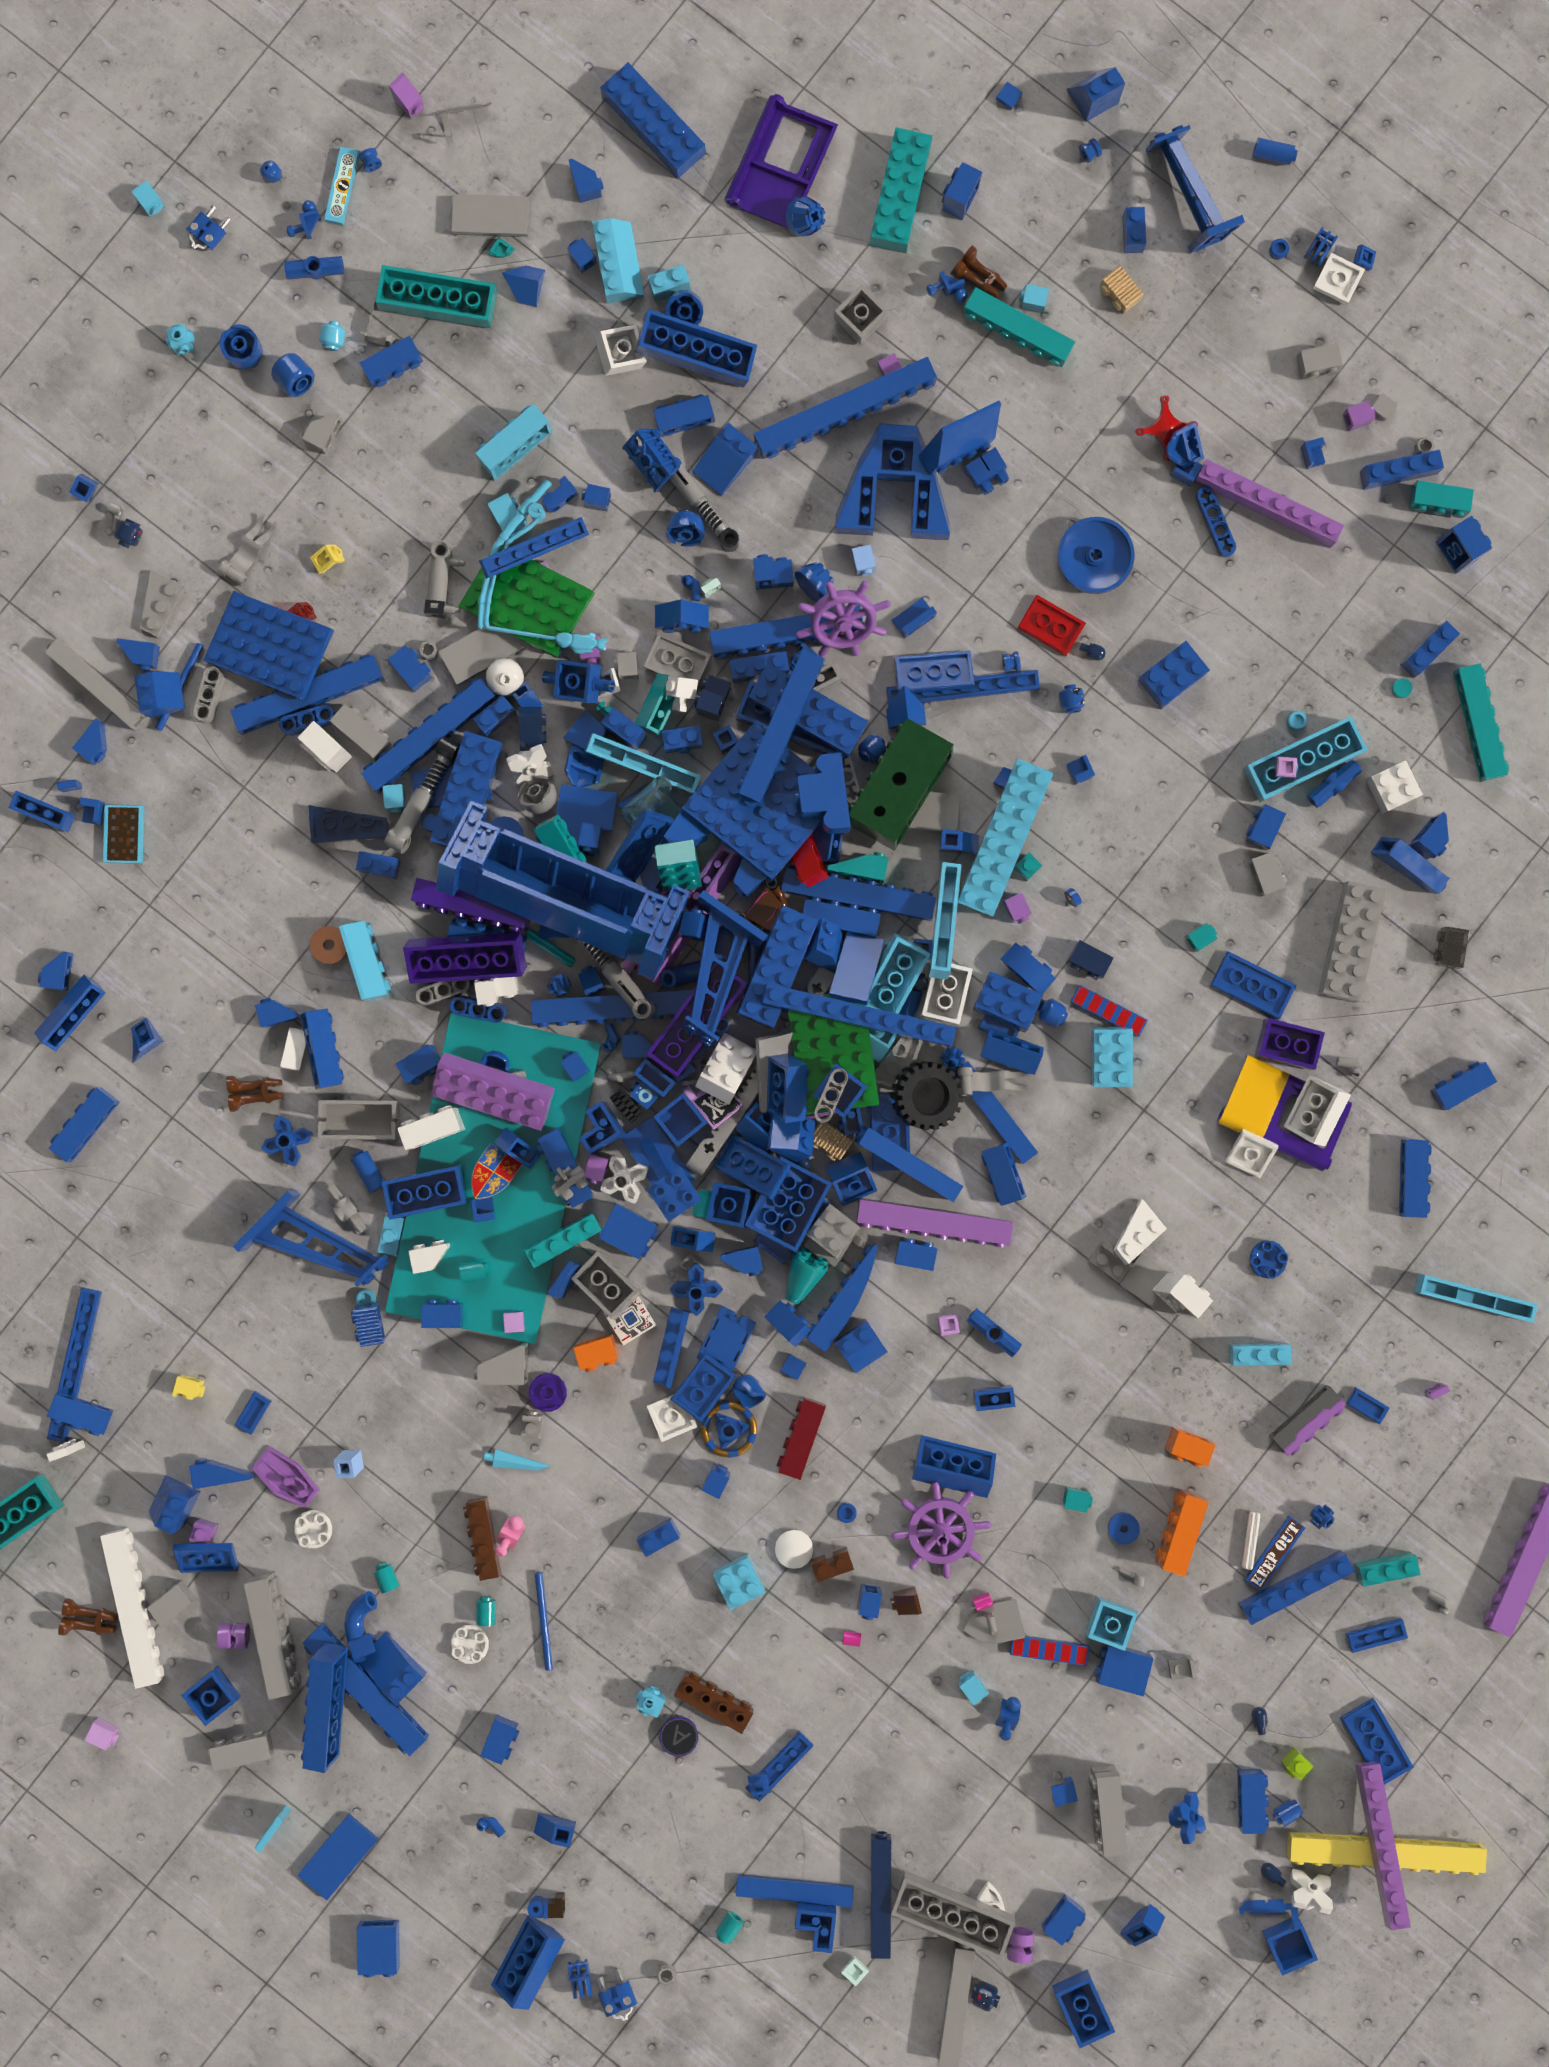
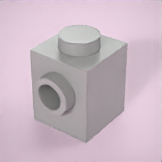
(626, 665)

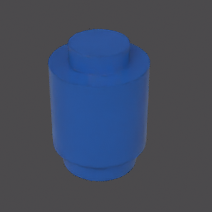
(1287, 1812)

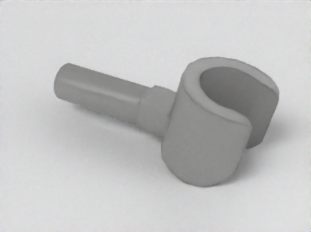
(117, 511)
(1138, 1578)

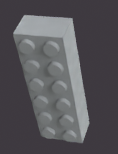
(1352, 941)
(272, 1635)
(953, 1915)

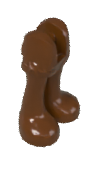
(970, 260)
(235, 1086)
(70, 1608)

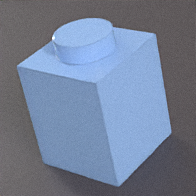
(863, 560)
(348, 1464)

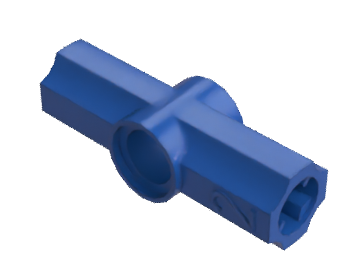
(302, 268)
(1334, 783)
(985, 1324)

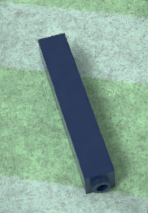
(880, 1896)

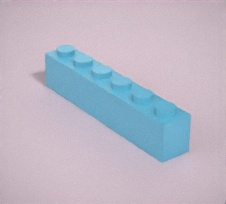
(641, 763)
(945, 920)
(1475, 1298)

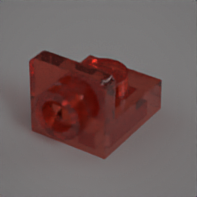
(303, 610)

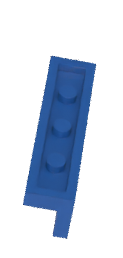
(671, 1347)

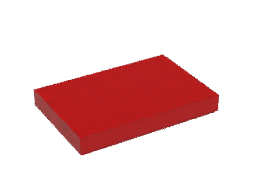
(1051, 625)

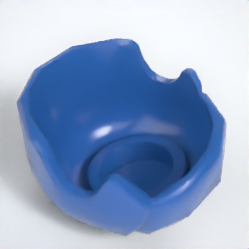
(496, 1060)

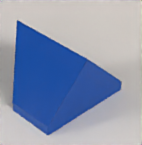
(525, 284)
(905, 706)
(144, 1038)

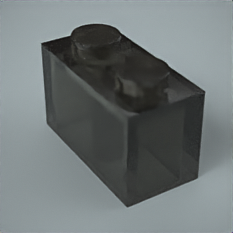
(1451, 947)

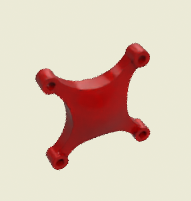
(1163, 426)

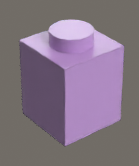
(102, 1734)

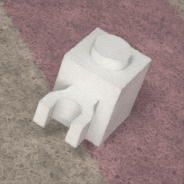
(681, 689)

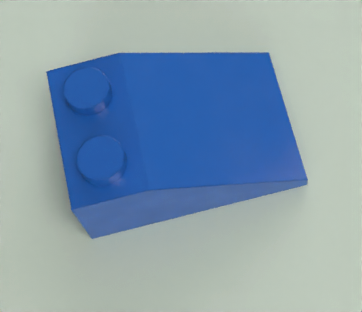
(725, 459)
(392, 1669)

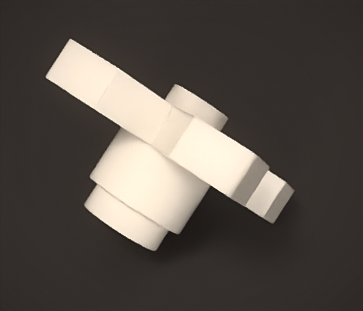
(530, 764)
(629, 1188)
(1311, 1892)

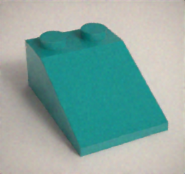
(863, 868)

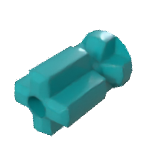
(605, 710)

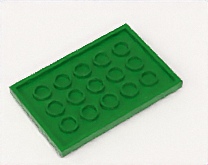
(532, 601)
(827, 1042)

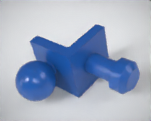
(308, 219)
(949, 286)
(1008, 1717)

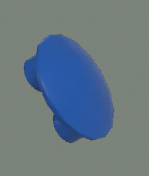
(1268, 1259)

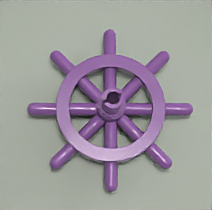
(843, 618)
(941, 1530)

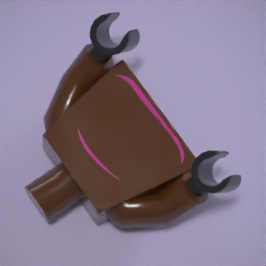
(765, 907)

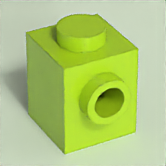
(1296, 1764)

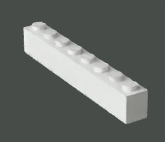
(132, 1608)

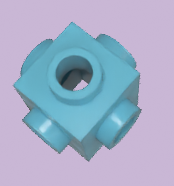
(180, 339)
(655, 1704)

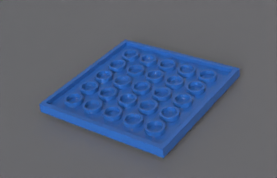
(758, 832)

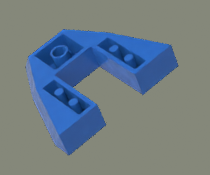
(894, 457)

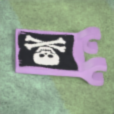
(711, 1108)

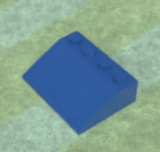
(961, 439)
(792, 1209)

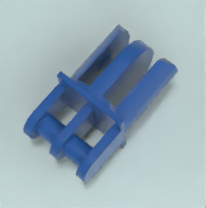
(1322, 245)
(580, 1976)

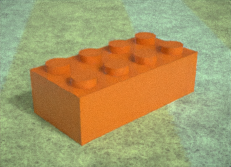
(1181, 1532)

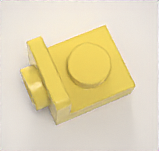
(326, 558)

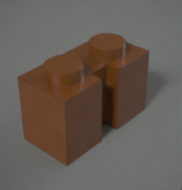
(833, 1566)

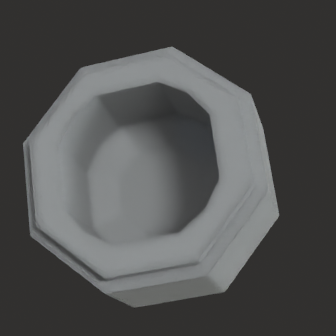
(1424, 445)
(428, 650)
(666, 1974)

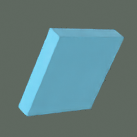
(272, 1829)

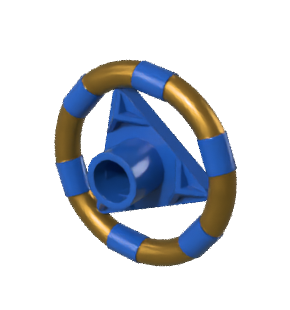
(729, 1429)

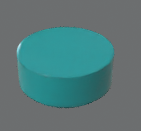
(1402, 688)

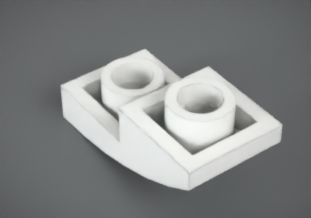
(293, 1049)

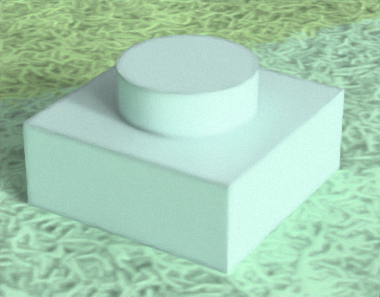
(710, 587)
(854, 1970)

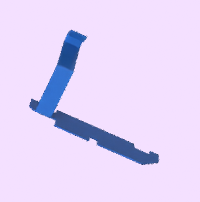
(1273, 1906)

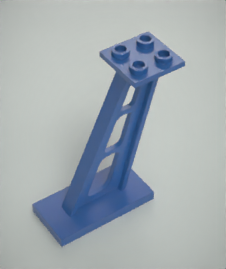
(1194, 190)
(743, 931)
(667, 1173)
(280, 1211)

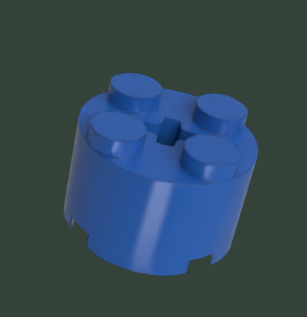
(247, 355)

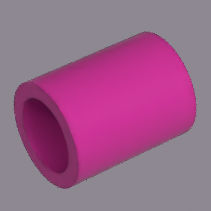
(982, 1601)
(851, 1638)

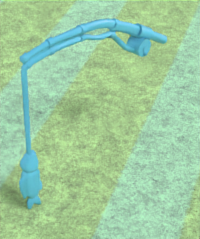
(579, 643)

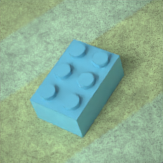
(1111, 1057)

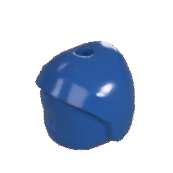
(270, 171)

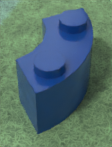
(1028, 968)

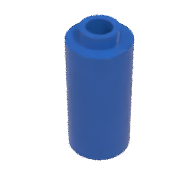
(1275, 151)
(367, 1170)

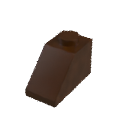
(906, 1602)

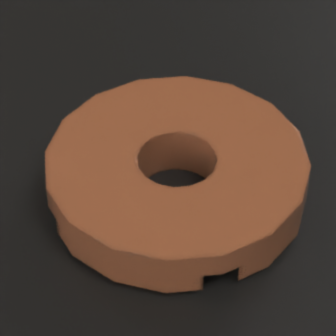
(318, 941)

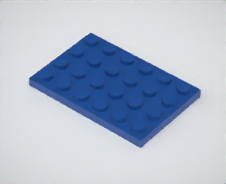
(268, 645)

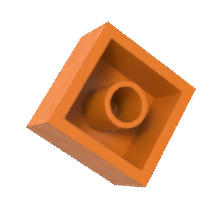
(596, 1351)
(1189, 1446)

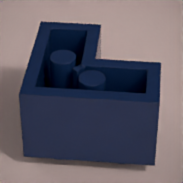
(712, 697)

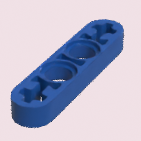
(1217, 521)

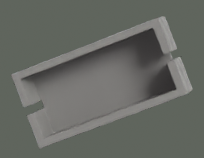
(358, 1119)
(1109, 1811)

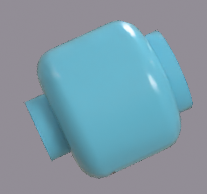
(332, 336)

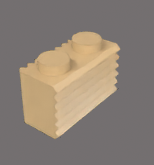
(1121, 289)
(831, 1140)

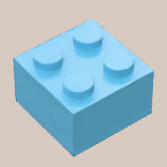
(739, 1581)
(1111, 1623)

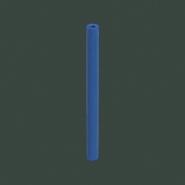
(184, 676)
(543, 1621)

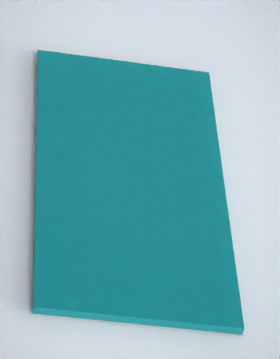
(523, 1210)

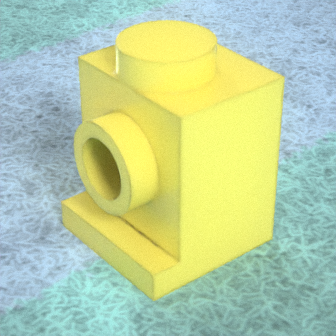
(188, 1387)

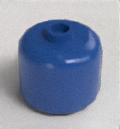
(292, 374)

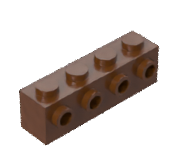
(483, 1538)
(714, 1702)

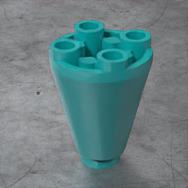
(804, 1274)

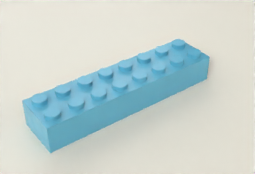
(1005, 837)

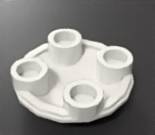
(313, 1529)
(794, 1549)
(469, 1644)

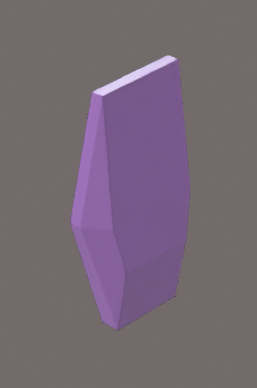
(285, 1477)

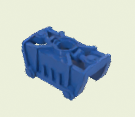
(650, 456)

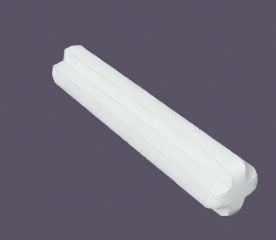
(1251, 1540)

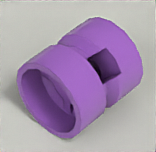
(233, 1636)
(1020, 1945)

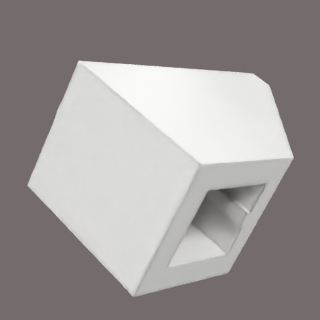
(427, 1258)

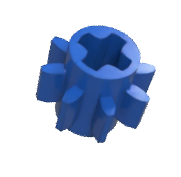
(559, 985)
(952, 1058)
(1322, 1516)

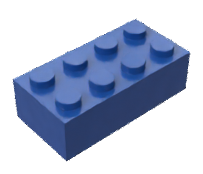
(424, 1192)

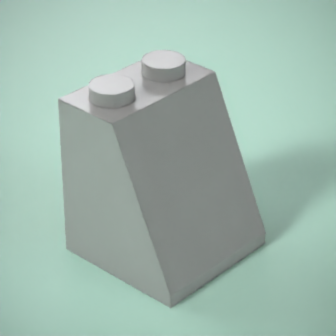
(504, 1368)

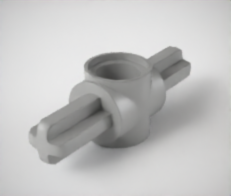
(345, 1209)

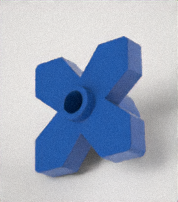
(290, 1151)
(696, 1298)
(1186, 1817)

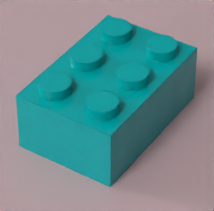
(678, 865)

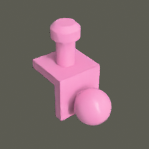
(509, 1535)

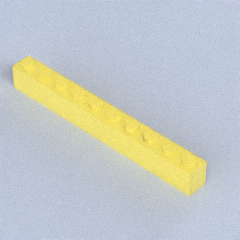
(1411, 1853)

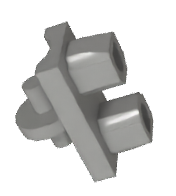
(566, 1179)

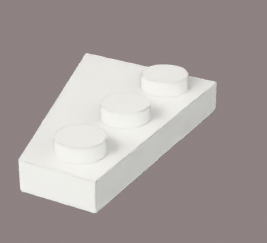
(1139, 1233)
(65, 1449)

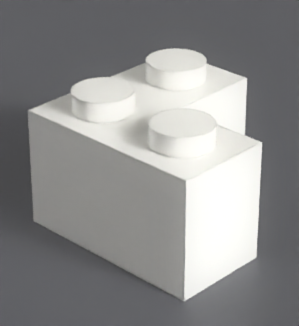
(490, 989)

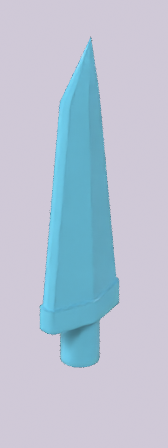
(507, 1460)

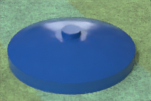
(1095, 555)

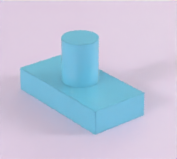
(391, 1235)

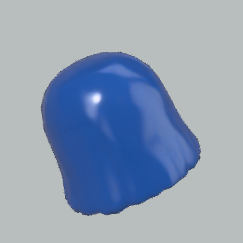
(753, 1391)

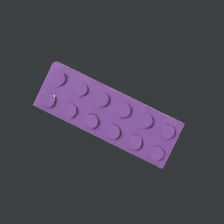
(492, 1091)

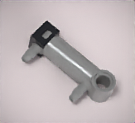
(438, 581)

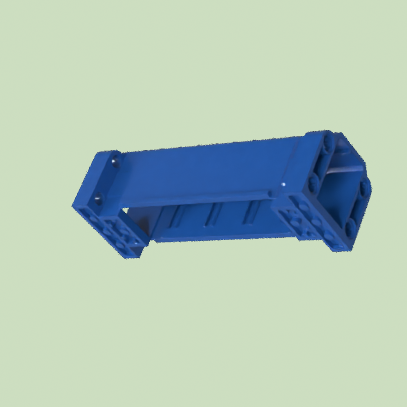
(560, 891)

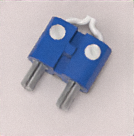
(207, 230)
(617, 1997)

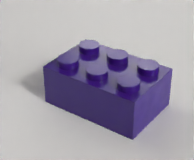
(1289, 1044)

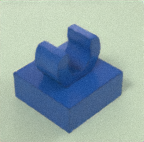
(759, 1784)

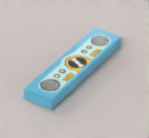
(342, 186)

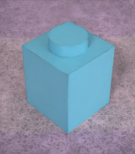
(148, 198)
(1034, 298)
(394, 798)
(972, 1687)

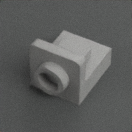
(531, 1424)
(1182, 1668)

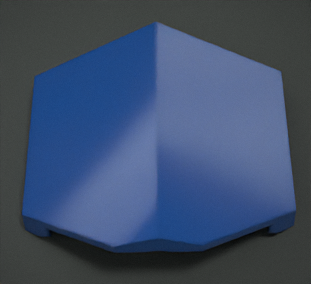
(1185, 446)
(583, 768)

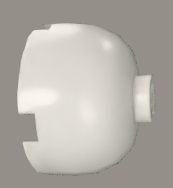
(504, 677)

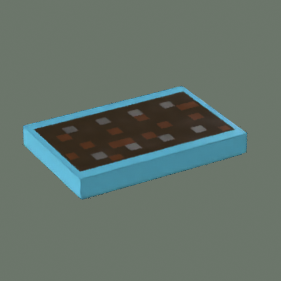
(123, 834)

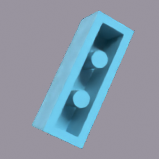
(1260, 1354)

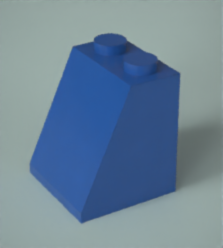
(1097, 92)
(747, 879)
(172, 1505)

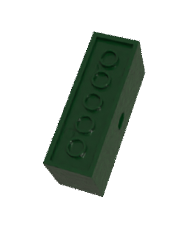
(912, 758)

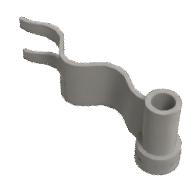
(247, 553)
(988, 1081)

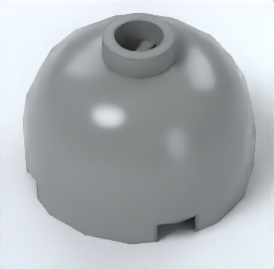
(537, 795)

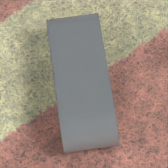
(210, 704)
(436, 997)
(831, 1105)

